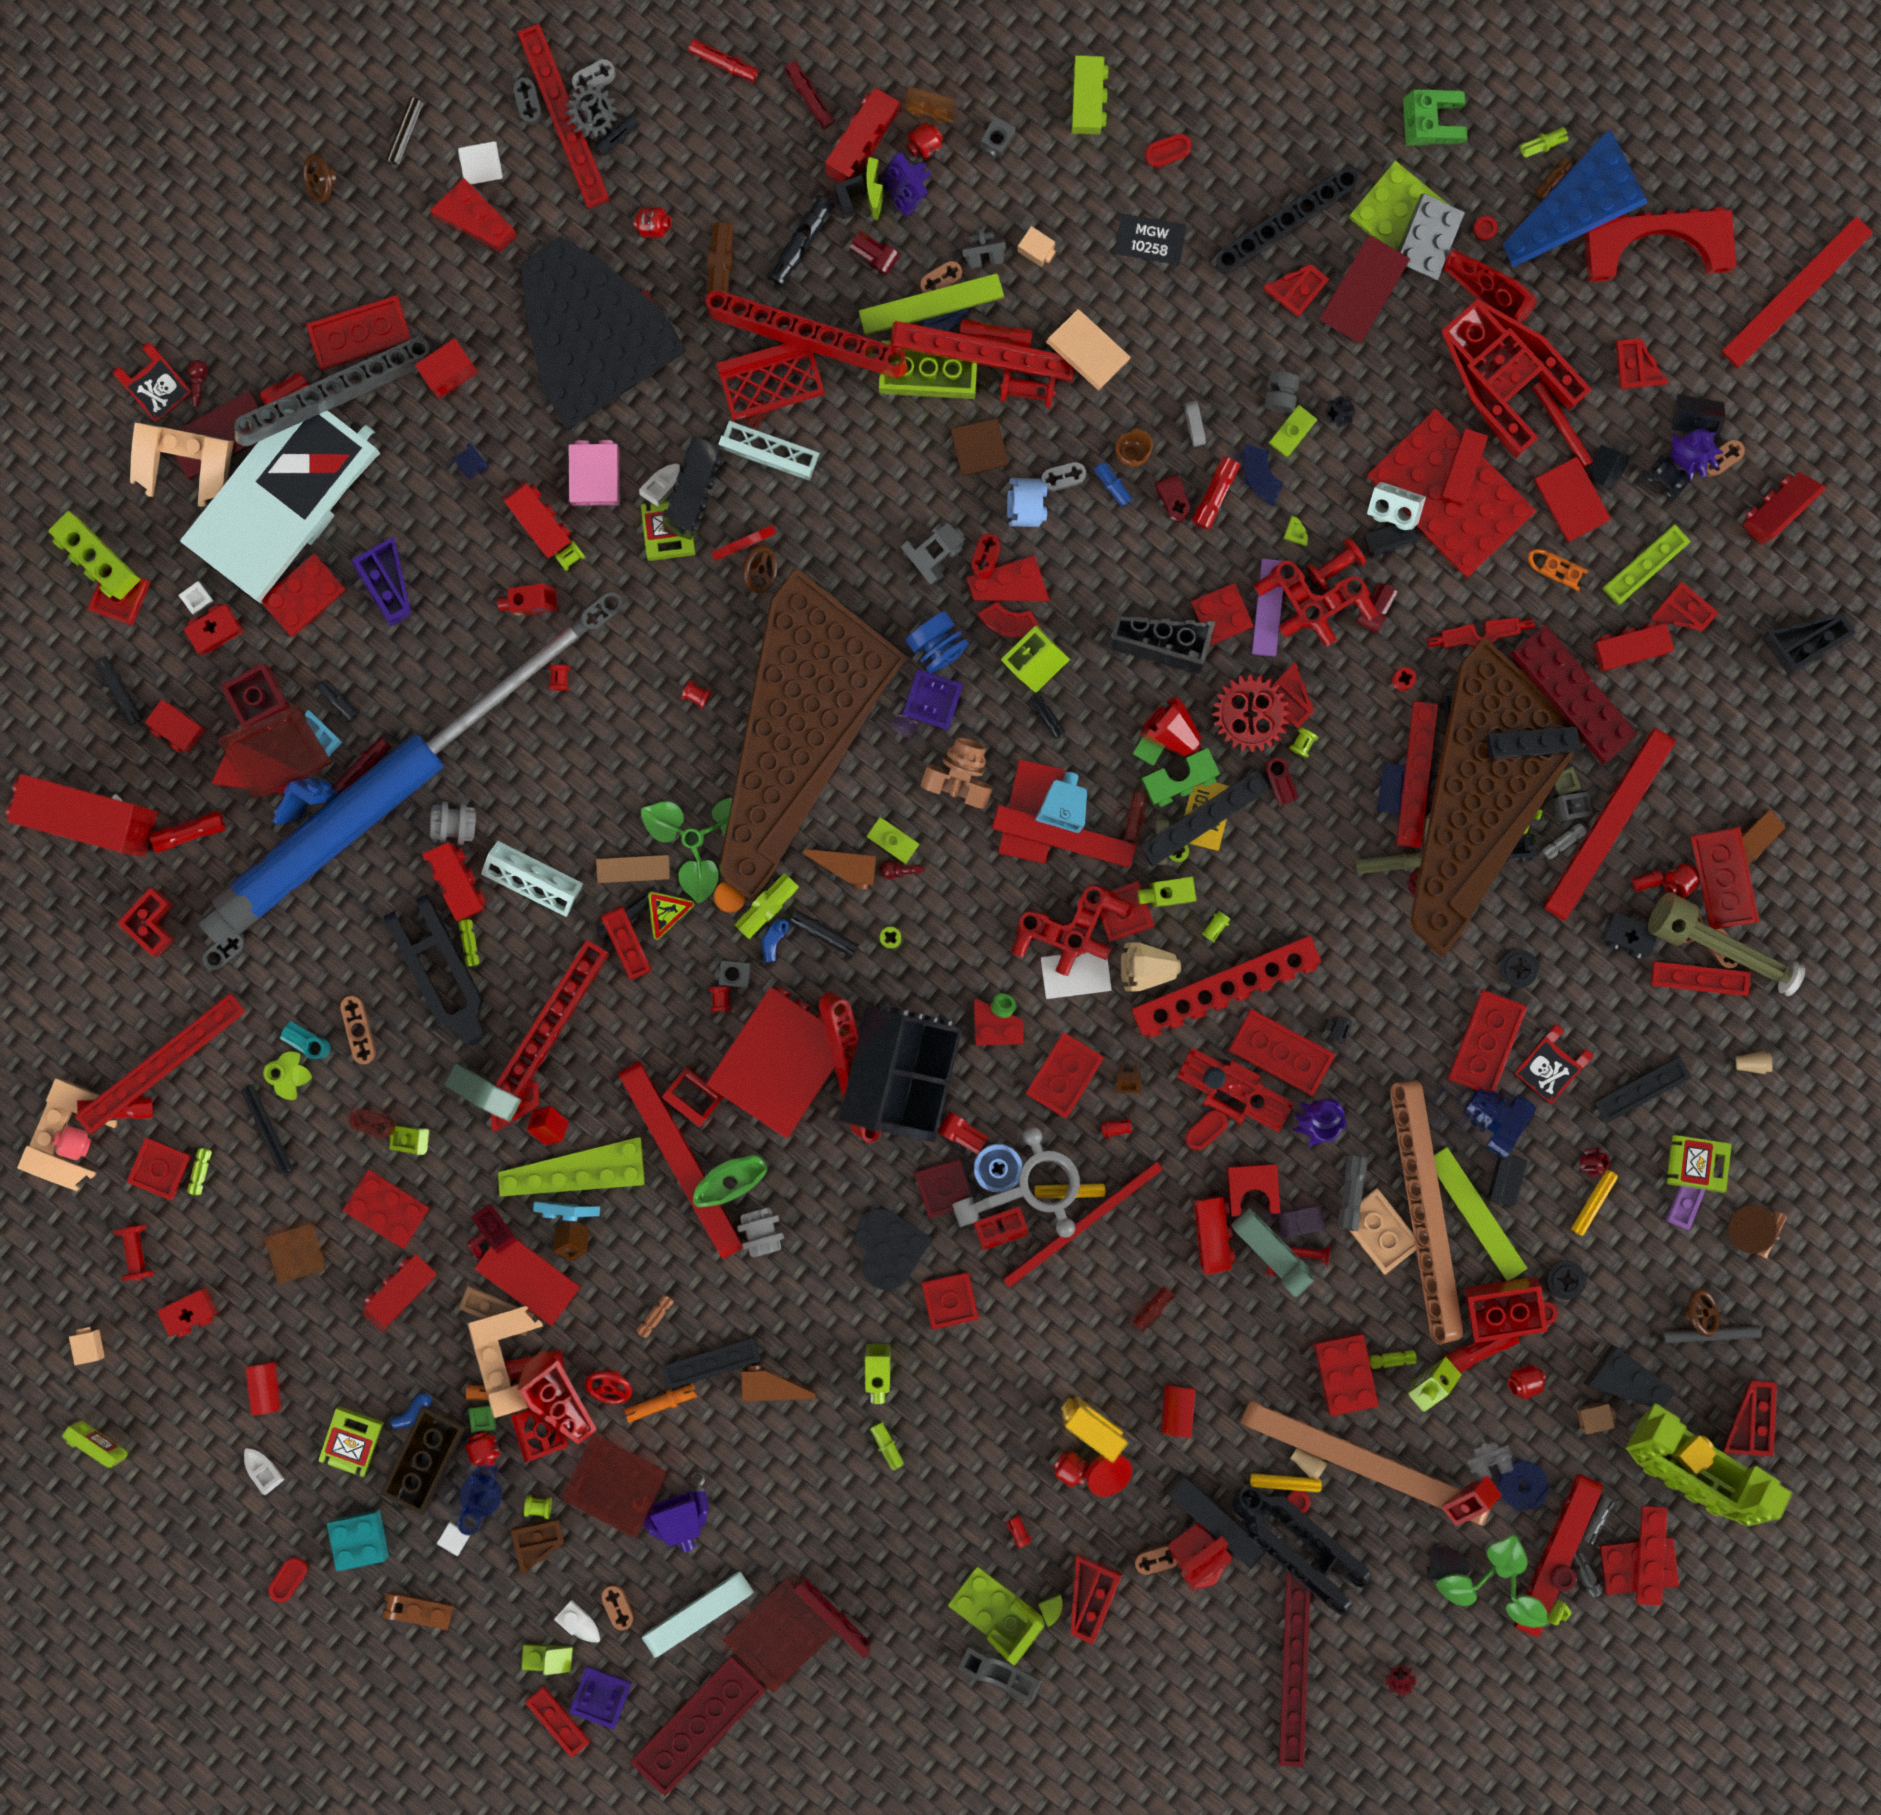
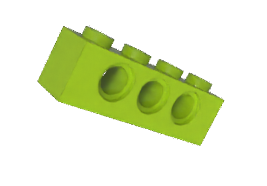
(70, 528)

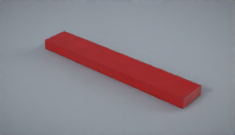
(1083, 843)

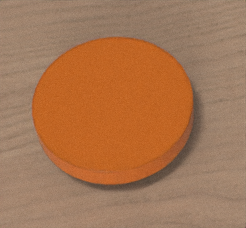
(728, 898)

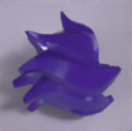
(1695, 451)
(1321, 1120)

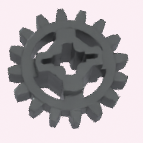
(599, 106)

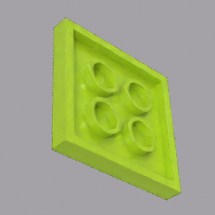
(1390, 205)

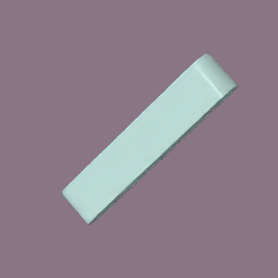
(697, 1614)

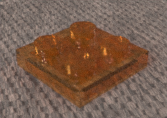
(930, 104)
(295, 1253)

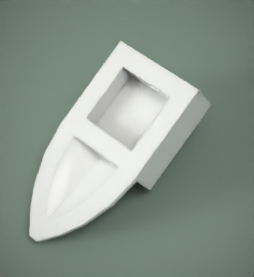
(660, 484)
(262, 1471)
(578, 1622)

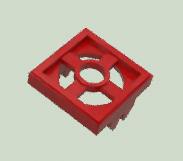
(528, 1452)

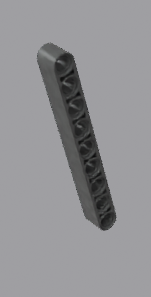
(325, 400)

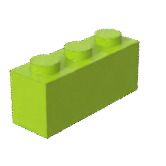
(1089, 95)

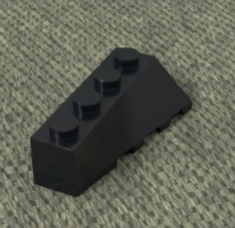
(692, 488)
(1163, 641)

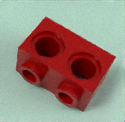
(1001, 1228)

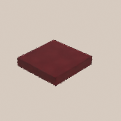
(942, 1187)

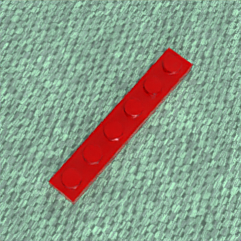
(1416, 774)

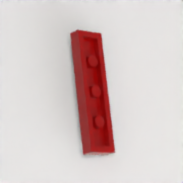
(1700, 979)
(1651, 1555)

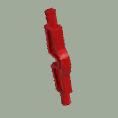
(1493, 630)

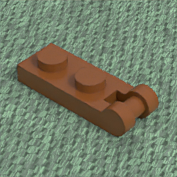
(418, 1610)

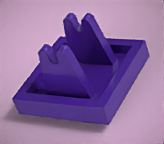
(904, 183)
(932, 699)
(600, 1697)

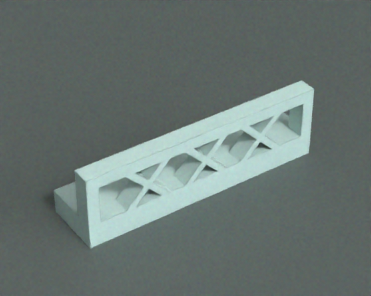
(763, 456)
(532, 874)

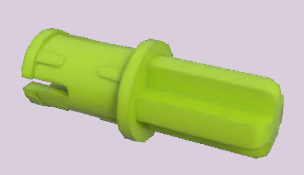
(1543, 142)
(887, 1446)

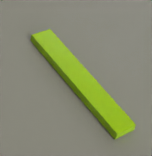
(931, 304)
(1478, 1215)

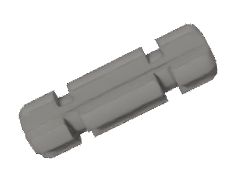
(1564, 841)

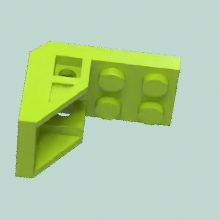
(997, 1613)

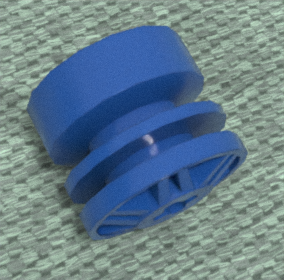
(937, 642)

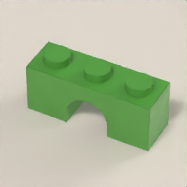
(1200, 771)

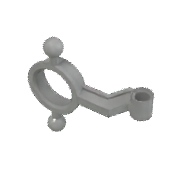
(968, 1211)

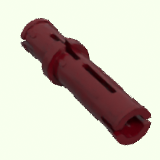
(803, 85)
(380, 746)

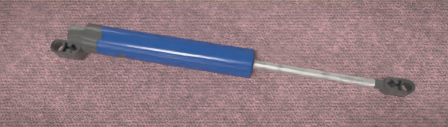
(359, 808)

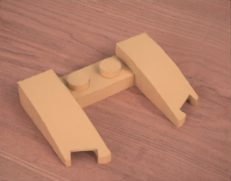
(152, 439)
(40, 1155)
(485, 1336)

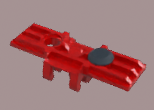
(1240, 1083)

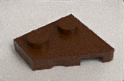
(536, 1541)

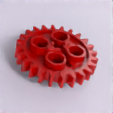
(1230, 712)

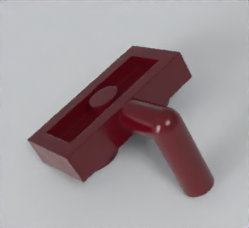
(492, 1229)

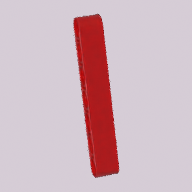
(842, 1042)
(1563, 1542)

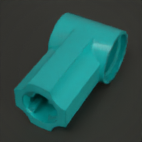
(303, 1040)

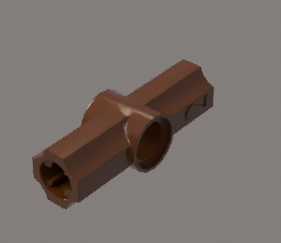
(720, 257)

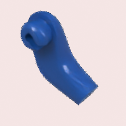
(771, 938)
(408, 1418)

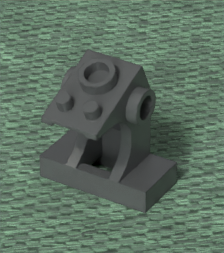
(948, 537)

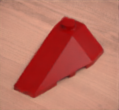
(1491, 286)
(552, 1397)

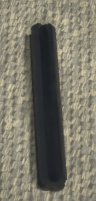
(266, 1130)

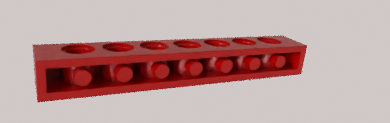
(1303, 948)
(552, 1019)

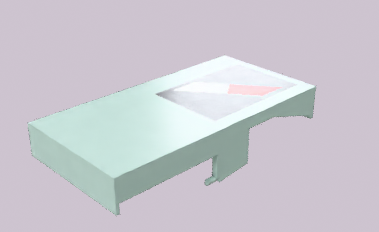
(279, 500)

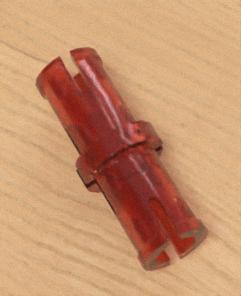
(1135, 816)
(1153, 1308)

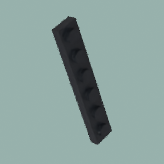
(1204, 817)

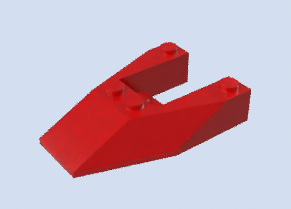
(1497, 360)

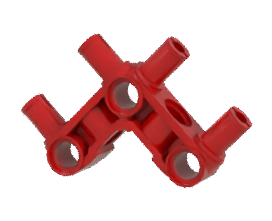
(1327, 604)
(1058, 933)

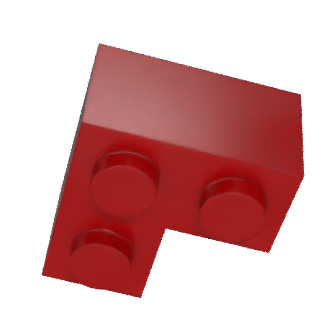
(143, 920)

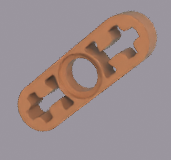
(348, 1025)

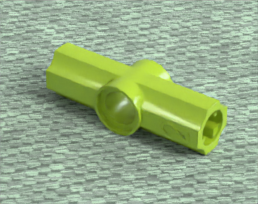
(766, 906)

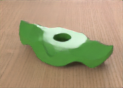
(746, 1172)

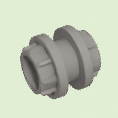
(452, 823)
(760, 1232)

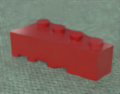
(862, 136)

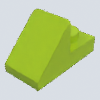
(409, 1140)
(547, 1658)

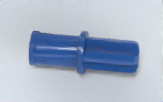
(1113, 484)

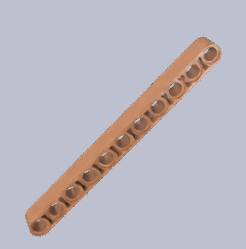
(1426, 1212)
(1351, 1456)

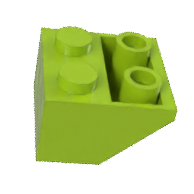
(1035, 659)

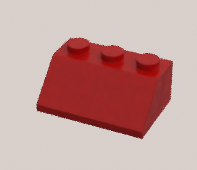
(1782, 506)
(1213, 1234)
(1506, 1309)

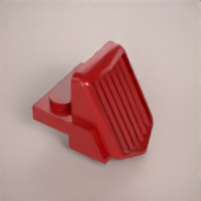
(1200, 1557)

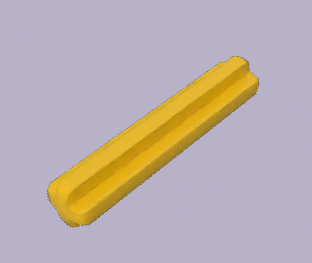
(1060, 1191)
(1594, 1202)
(1285, 1482)

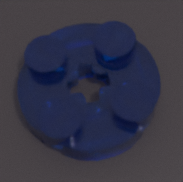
(1525, 1499)

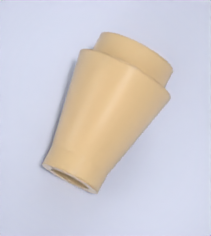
(1755, 1062)
(1309, 1463)

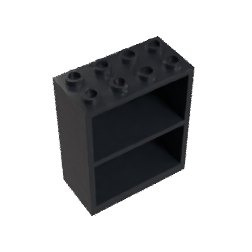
(900, 1073)

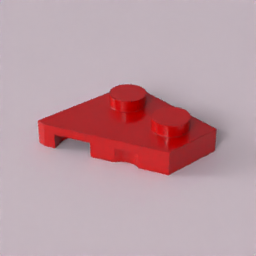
(1297, 289)
(1295, 693)

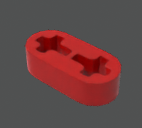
(981, 555)

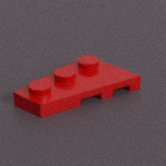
(1010, 582)

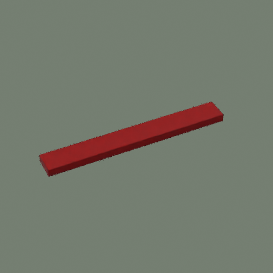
(555, 99)
(1796, 292)
(980, 351)
(160, 1064)
(1083, 1223)

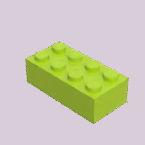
(931, 377)

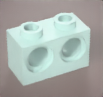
(1397, 499)

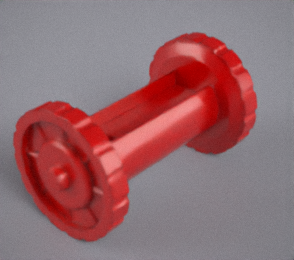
(1027, 389)
(1336, 564)
(133, 1252)

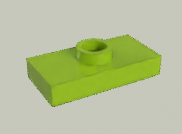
(1293, 431)
(893, 840)

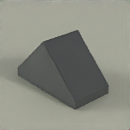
(1572, 806)

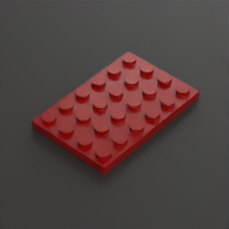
(1460, 532)

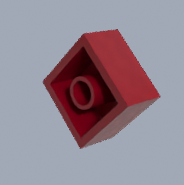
(255, 695)

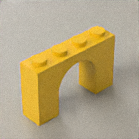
(1093, 1428)

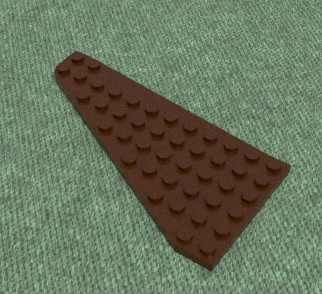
(808, 701)
(1477, 801)

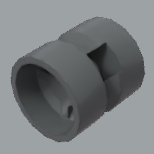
(1282, 390)

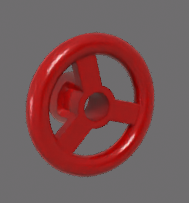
(609, 1384)

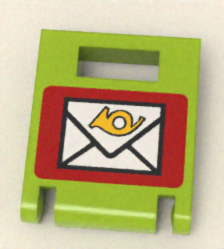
(655, 535)
(1695, 1163)
(94, 1444)
(348, 1446)

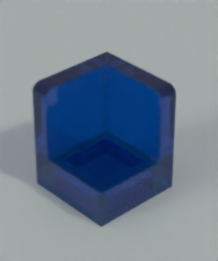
(470, 462)

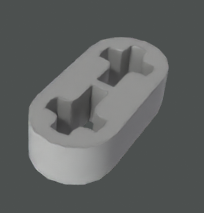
(593, 70)
(1194, 423)
(1062, 471)

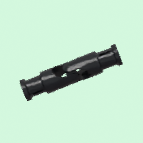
(794, 250)

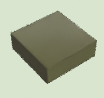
(1567, 782)

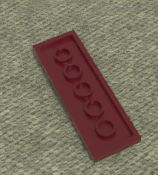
(1574, 694)
(698, 1725)

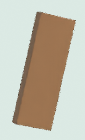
(633, 869)
(486, 1305)

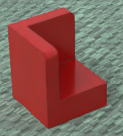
(547, 1125)

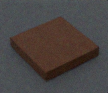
(979, 447)

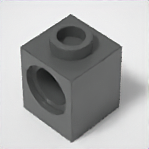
(1000, 128)
(744, 974)

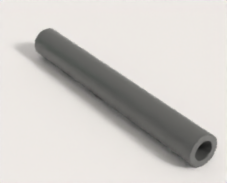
(1722, 1334)

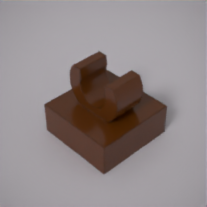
(1128, 1081)

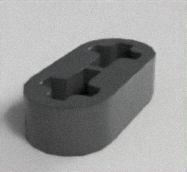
(522, 102)

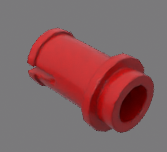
(1647, 881)
(1116, 1127)
(1018, 1532)

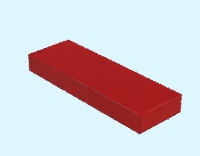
(1464, 466)
(626, 942)
(557, 1721)

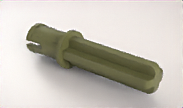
(1389, 863)

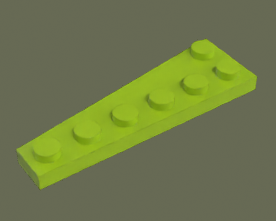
(595, 1168)

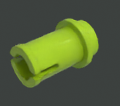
(1216, 926)

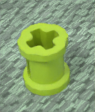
(569, 555)
(1303, 743)
(897, 937)
(538, 1506)

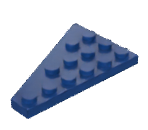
(1586, 198)

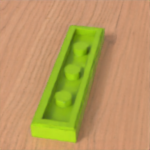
(1646, 564)

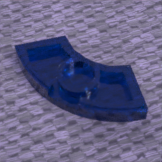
(1259, 475)

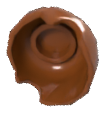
(1134, 447)

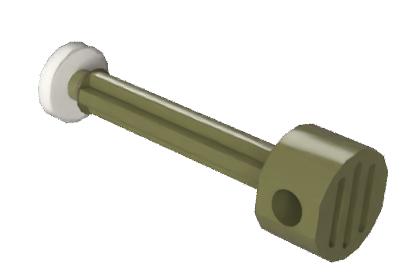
(1676, 920)

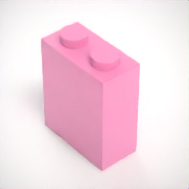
(594, 473)

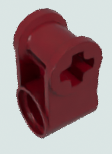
(1171, 494)

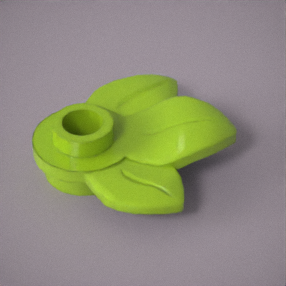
(290, 1075)

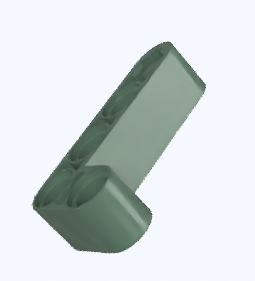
(482, 1092)
(1294, 1272)

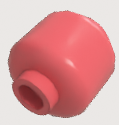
(71, 1142)

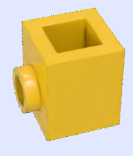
(1695, 1454)

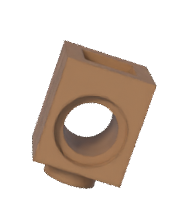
(1596, 1417)

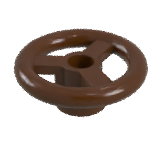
(322, 177)
(757, 568)
(1698, 1313)

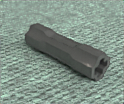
(1352, 1195)

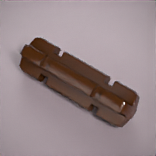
(1553, 178)

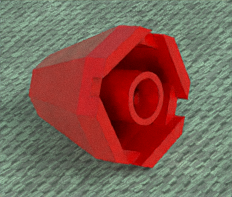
(1173, 729)

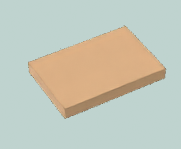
(1088, 349)
(1383, 1232)

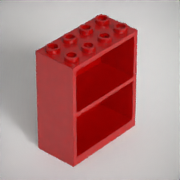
(81, 816)
(776, 1062)

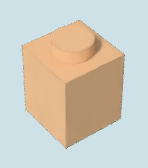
(1037, 247)
(86, 1346)

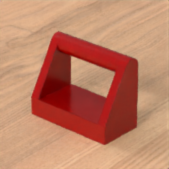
(683, 1106)

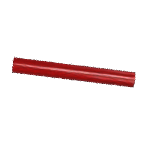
(1562, 423)

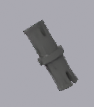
(1598, 1519)

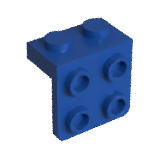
(299, 795)

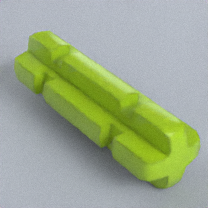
(468, 942)
(199, 1171)
(1392, 1359)

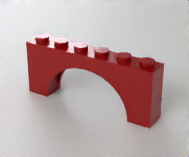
(1706, 232)

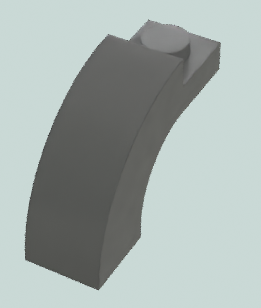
(1000, 1672)

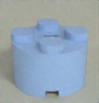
(1026, 502)
(994, 1181)

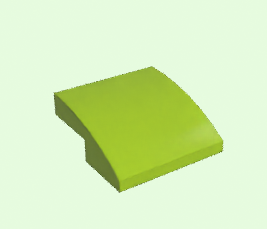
(875, 190)

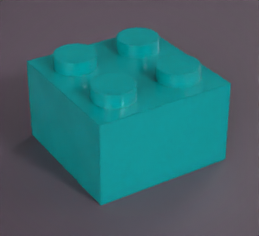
(357, 1540)

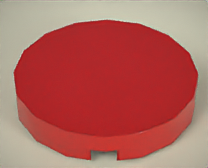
(1108, 1477)

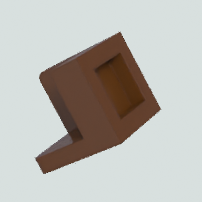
(571, 1240)

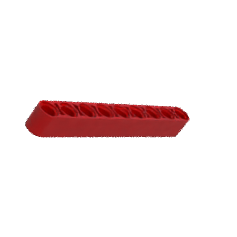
(813, 342)
(1609, 824)
(678, 1156)

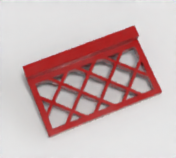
(759, 362)

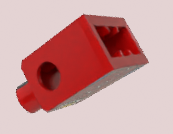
(529, 600)

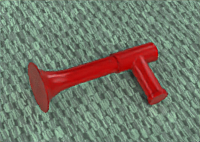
(1319, 1254)

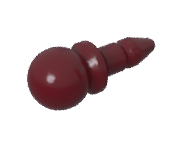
(197, 371)
(891, 869)

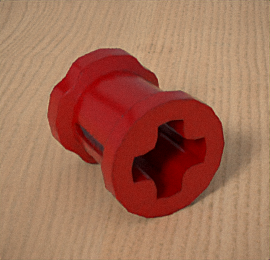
(558, 677)
(1401, 685)
(696, 694)
(720, 998)

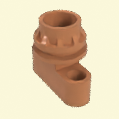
(965, 760)

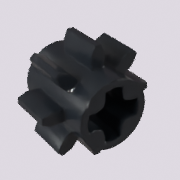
(1340, 411)

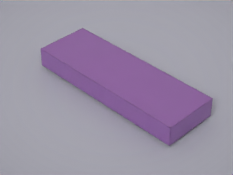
(1685, 1206)

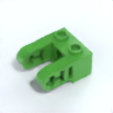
(1422, 117)

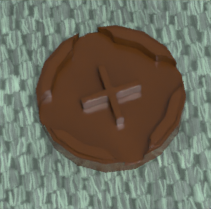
(1753, 1229)

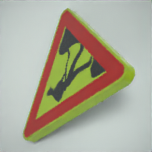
(666, 911)

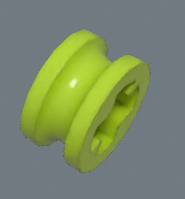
(1184, 855)

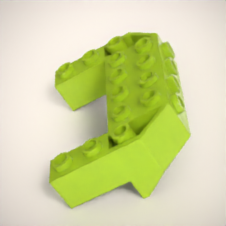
(1723, 1488)

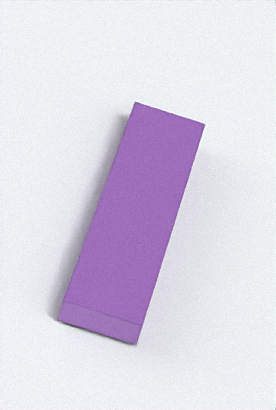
(1268, 614)

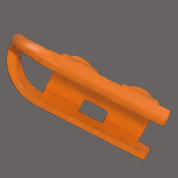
(1553, 565)

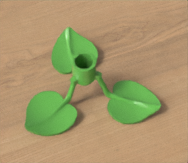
(663, 823)
(1508, 1561)

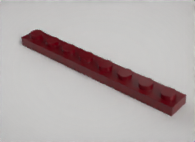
(1294, 1673)

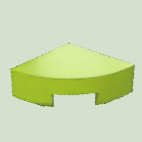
(1296, 532)
(1051, 1609)
(1559, 1612)

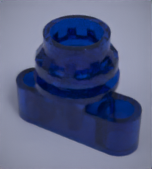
(1504, 1121)
(479, 1497)

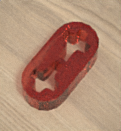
(370, 1128)

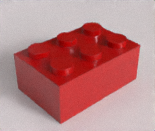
(1345, 1373)

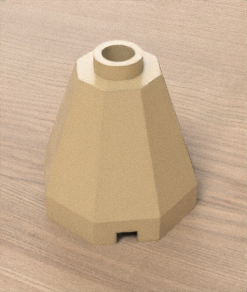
(1147, 966)

